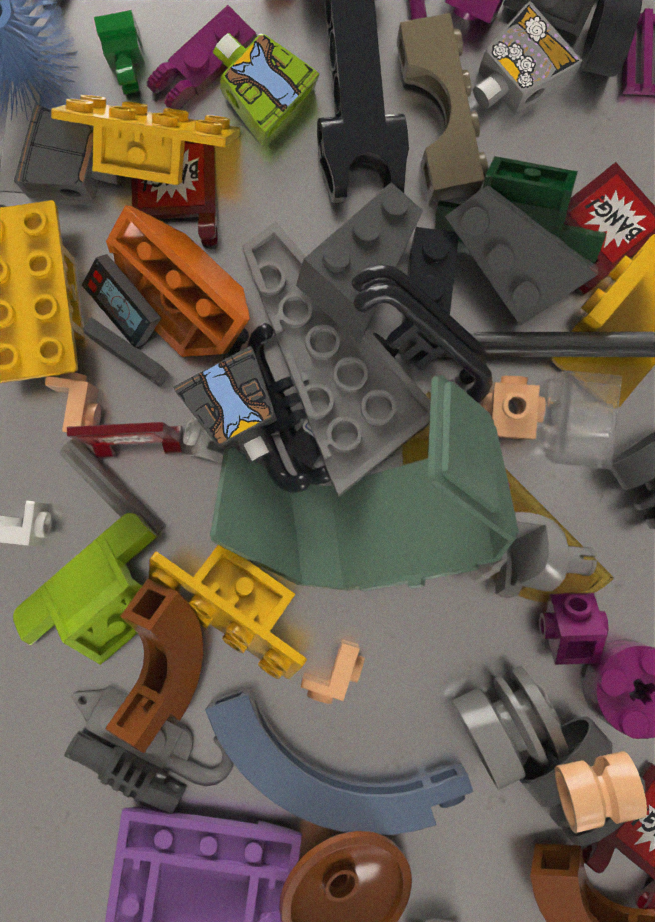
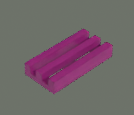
(647, 21)

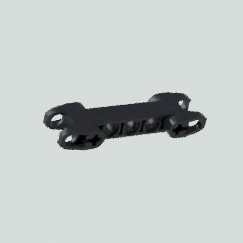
(360, 126)

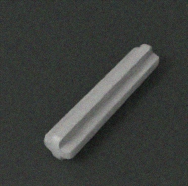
(105, 483)

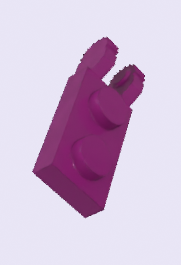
(196, 61)

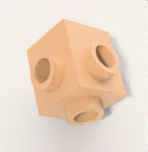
(528, 404)

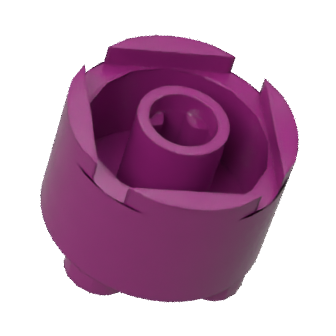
(610, 682)

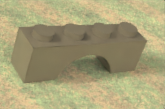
(431, 60)

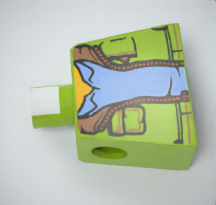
(263, 82)

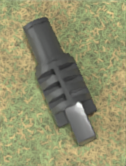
(126, 773)

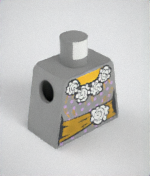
(525, 62)

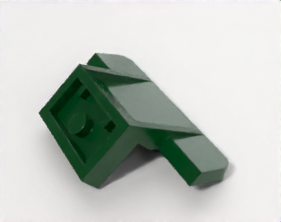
(540, 193)

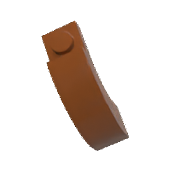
(169, 668)
(568, 895)

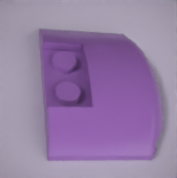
(198, 868)

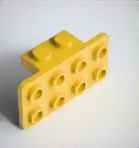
(622, 307)

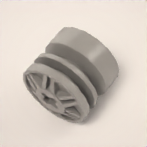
(511, 726)

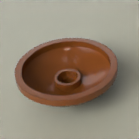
(348, 880)

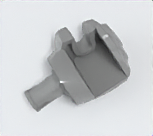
(536, 558)

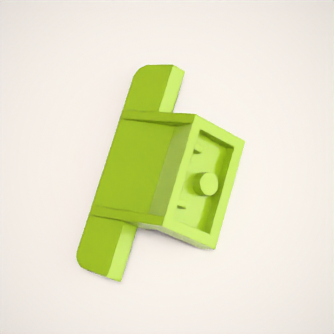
(89, 594)

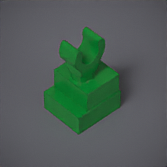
(121, 46)

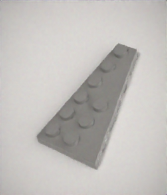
(352, 391)

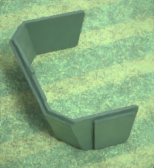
(390, 525)

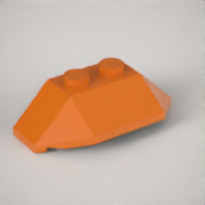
(191, 293)

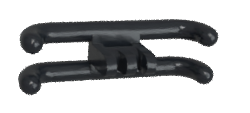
(427, 328)
(285, 418)

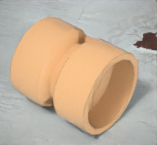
(600, 791)

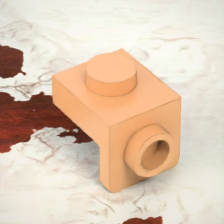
(81, 402)
(345, 669)

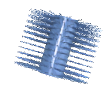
(20, 46)

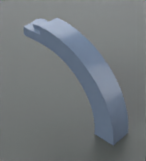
(319, 796)

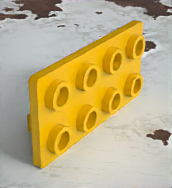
(142, 142)
(36, 295)
(237, 602)

